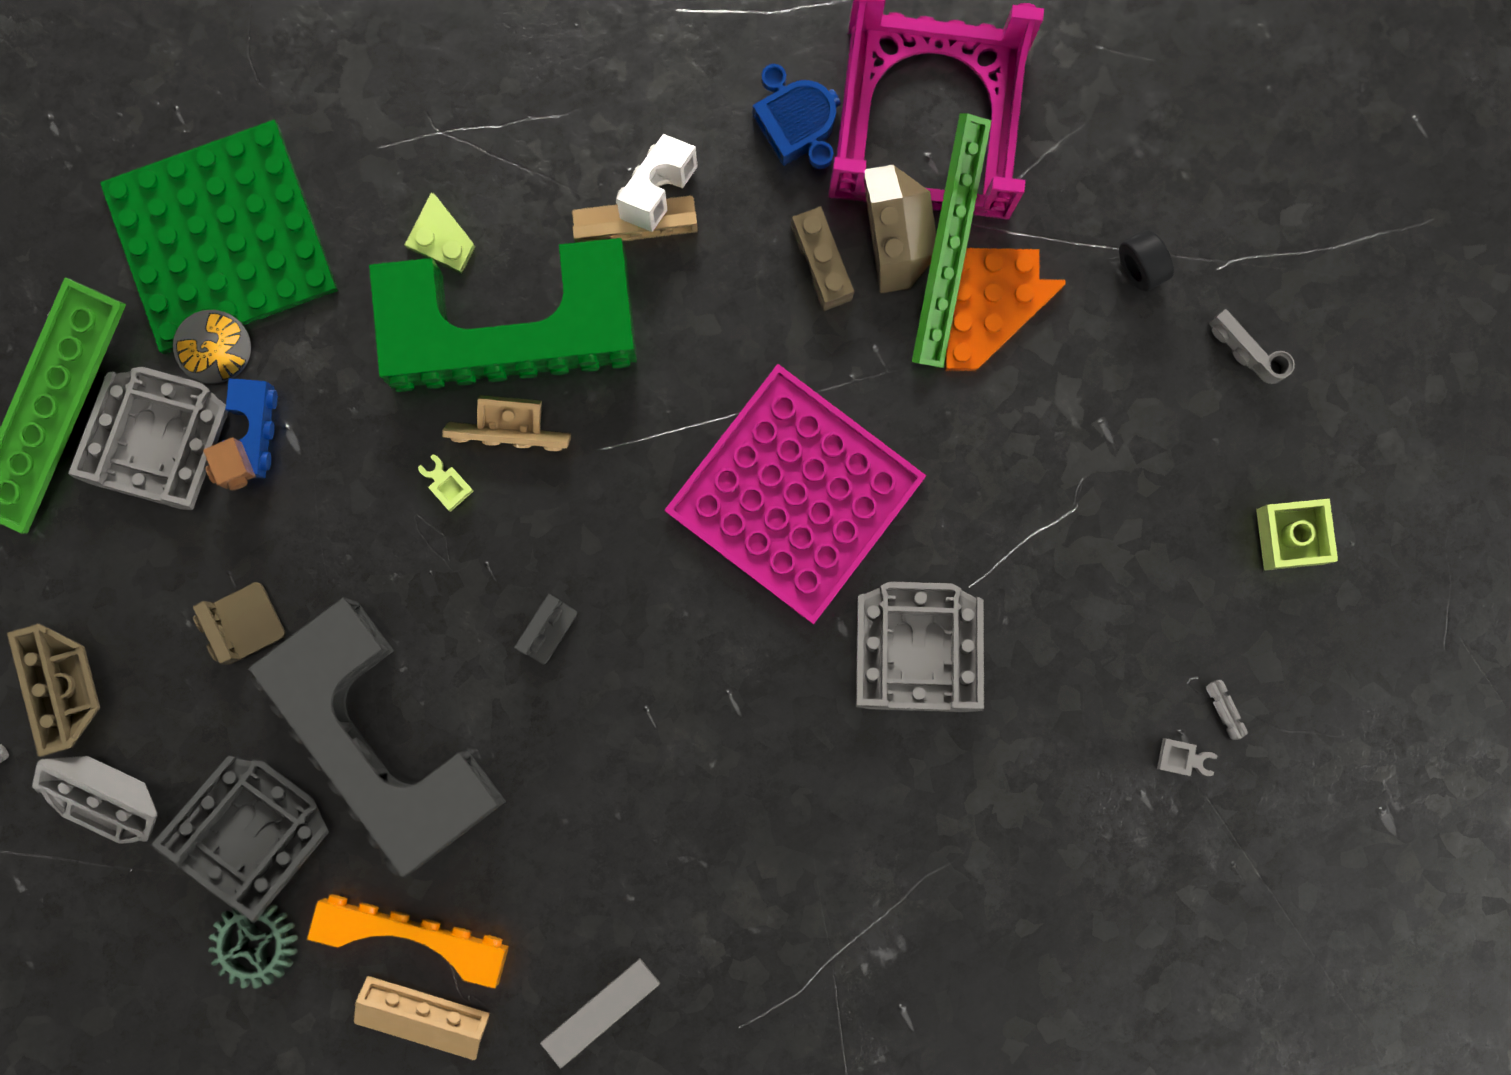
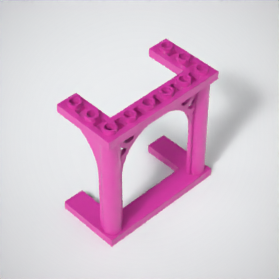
(1011, 46)

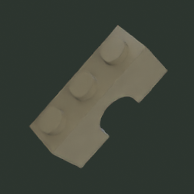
(823, 257)

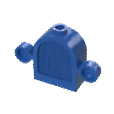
(796, 117)

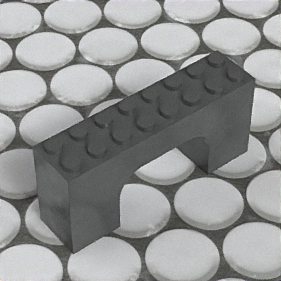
(309, 688)

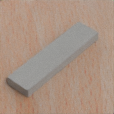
(600, 1013)

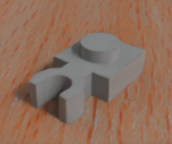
(1181, 758)

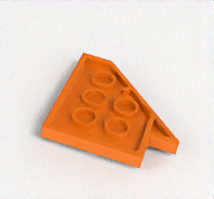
(993, 301)

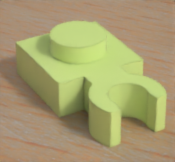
(448, 485)

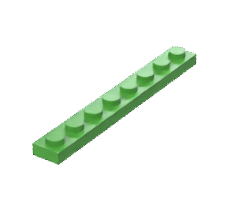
(951, 240)

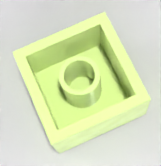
(1296, 534)

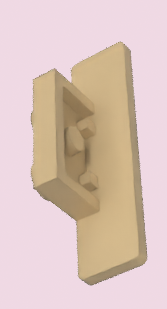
(507, 422)

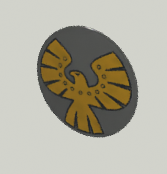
(211, 346)

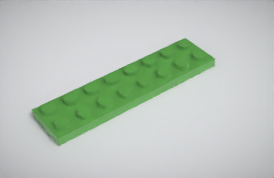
(52, 397)

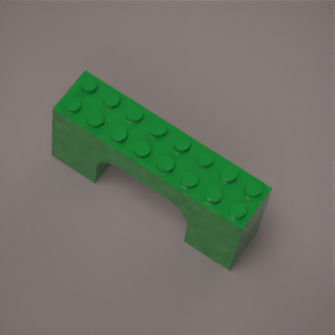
(584, 332)

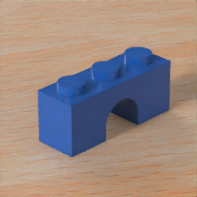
(255, 401)

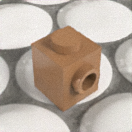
(228, 464)

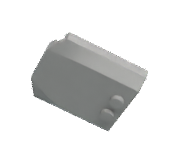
(150, 450)
(920, 648)

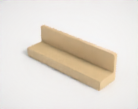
(605, 222)
(420, 1017)

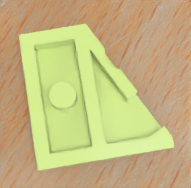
(440, 236)

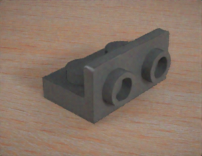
(546, 629)

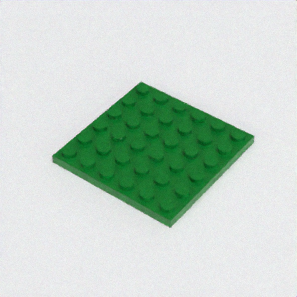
(219, 232)

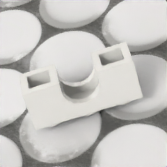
(666, 163)

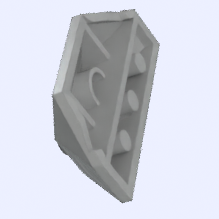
(97, 797)

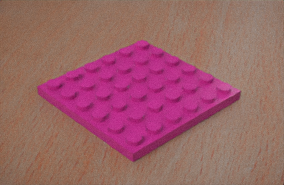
(795, 494)

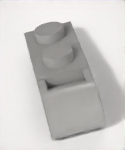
(1248, 351)

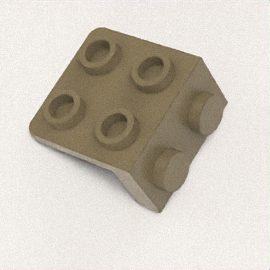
(239, 624)

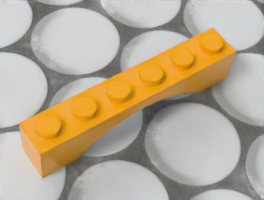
(473, 958)

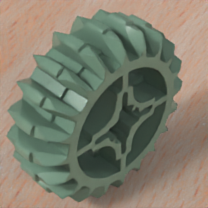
(258, 955)

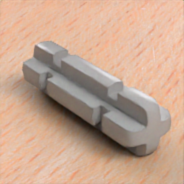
(1226, 710)

